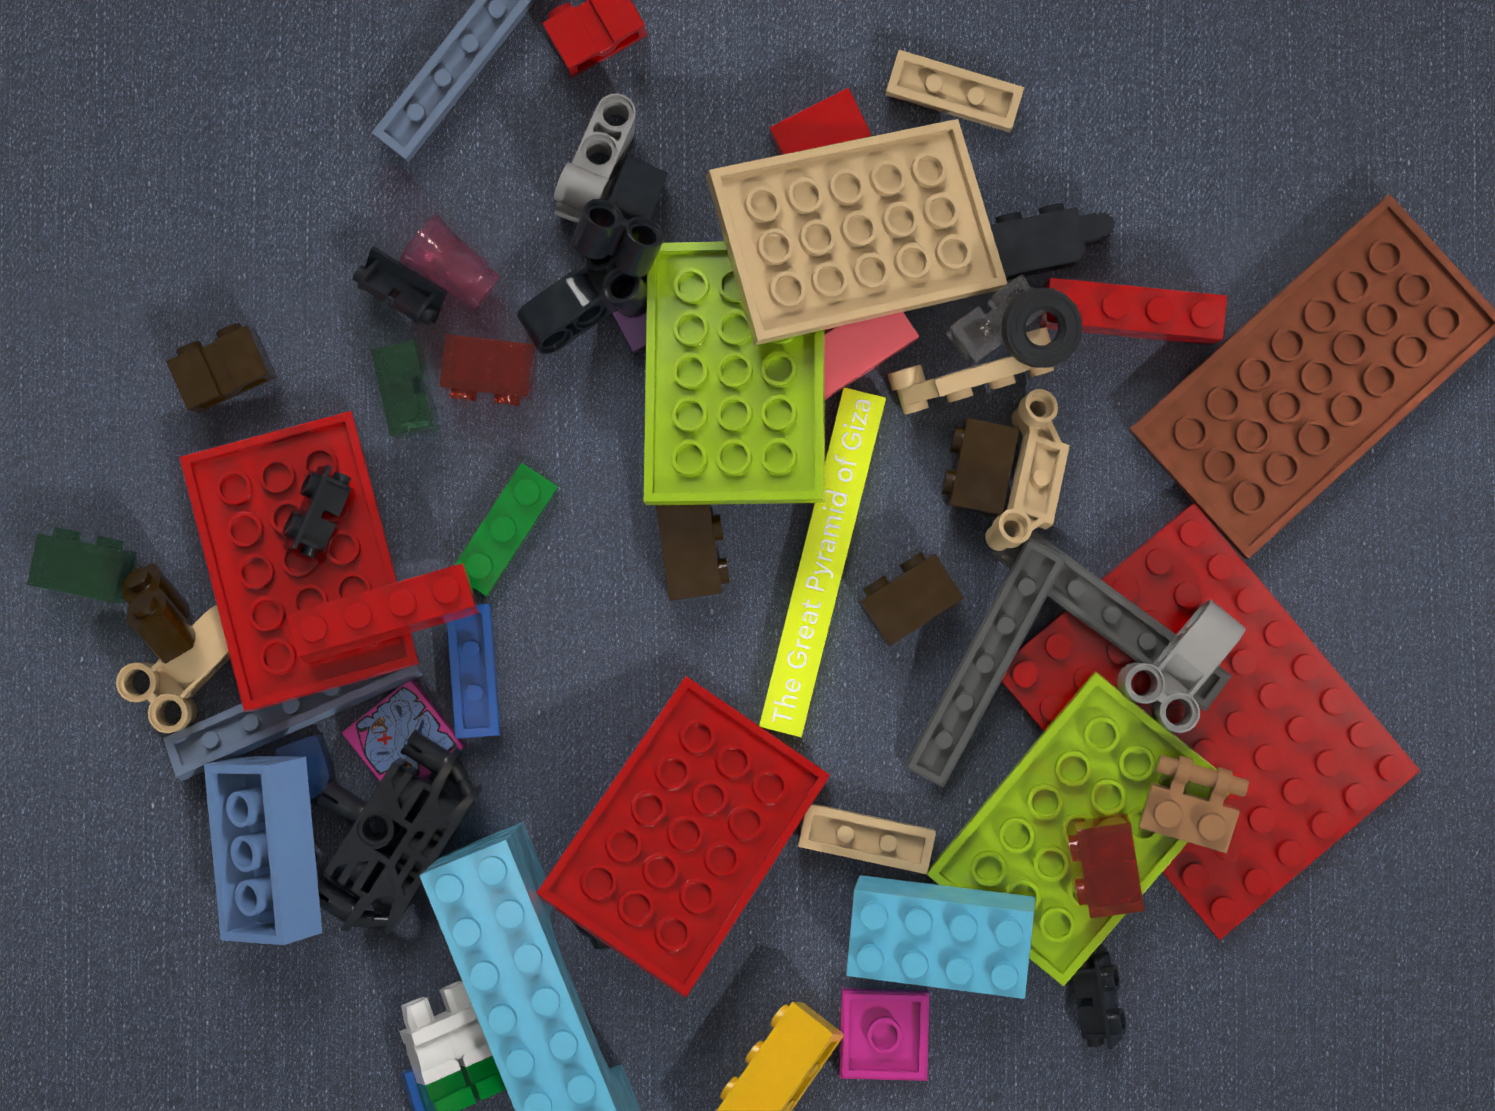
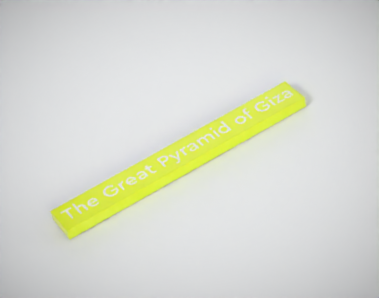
(822, 563)

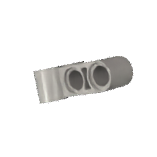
(588, 181)
(1185, 665)

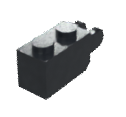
(1048, 240)

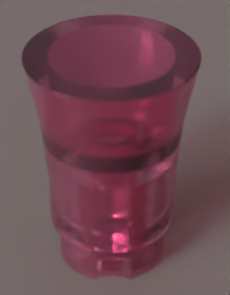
(450, 263)

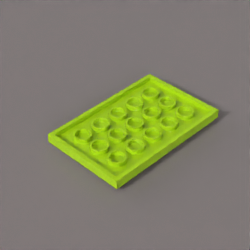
(718, 411)
(1082, 767)

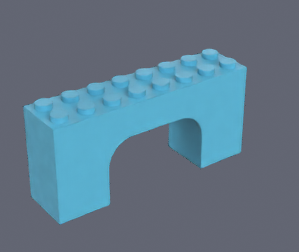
(519, 978)

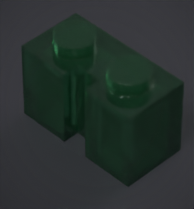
(398, 374)
(81, 567)

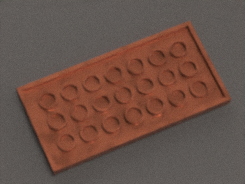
(1317, 377)

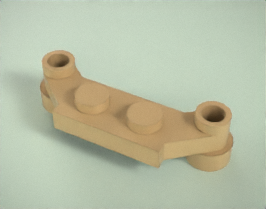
(915, 390)
(1036, 475)

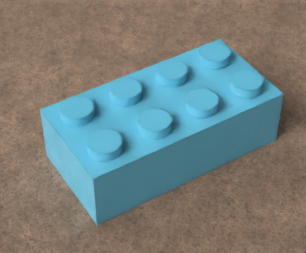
(940, 936)

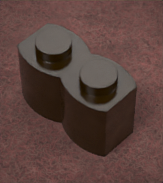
(158, 613)

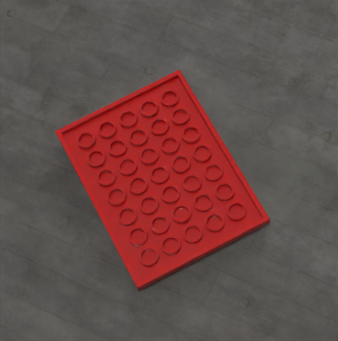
(1280, 720)

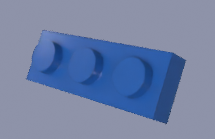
(474, 675)

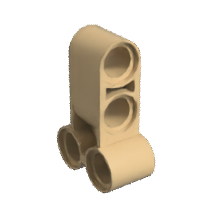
(181, 676)

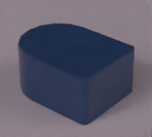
(318, 760)

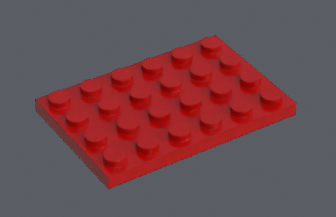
(240, 509)
(683, 837)

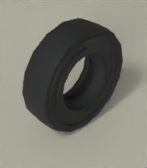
(1068, 332)

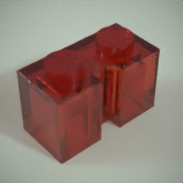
(488, 368)
(1108, 866)

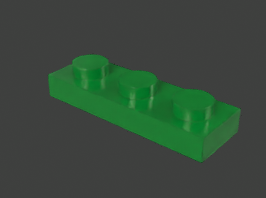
(506, 527)

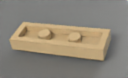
(954, 91)
(867, 838)

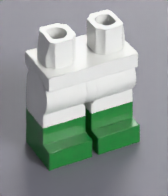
(449, 1052)

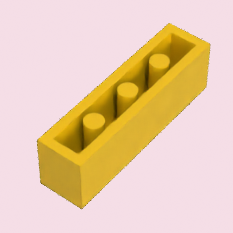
(784, 1063)

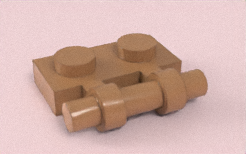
(1190, 816)

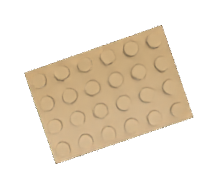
(855, 231)

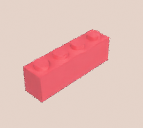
(863, 346)

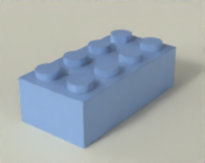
(263, 849)

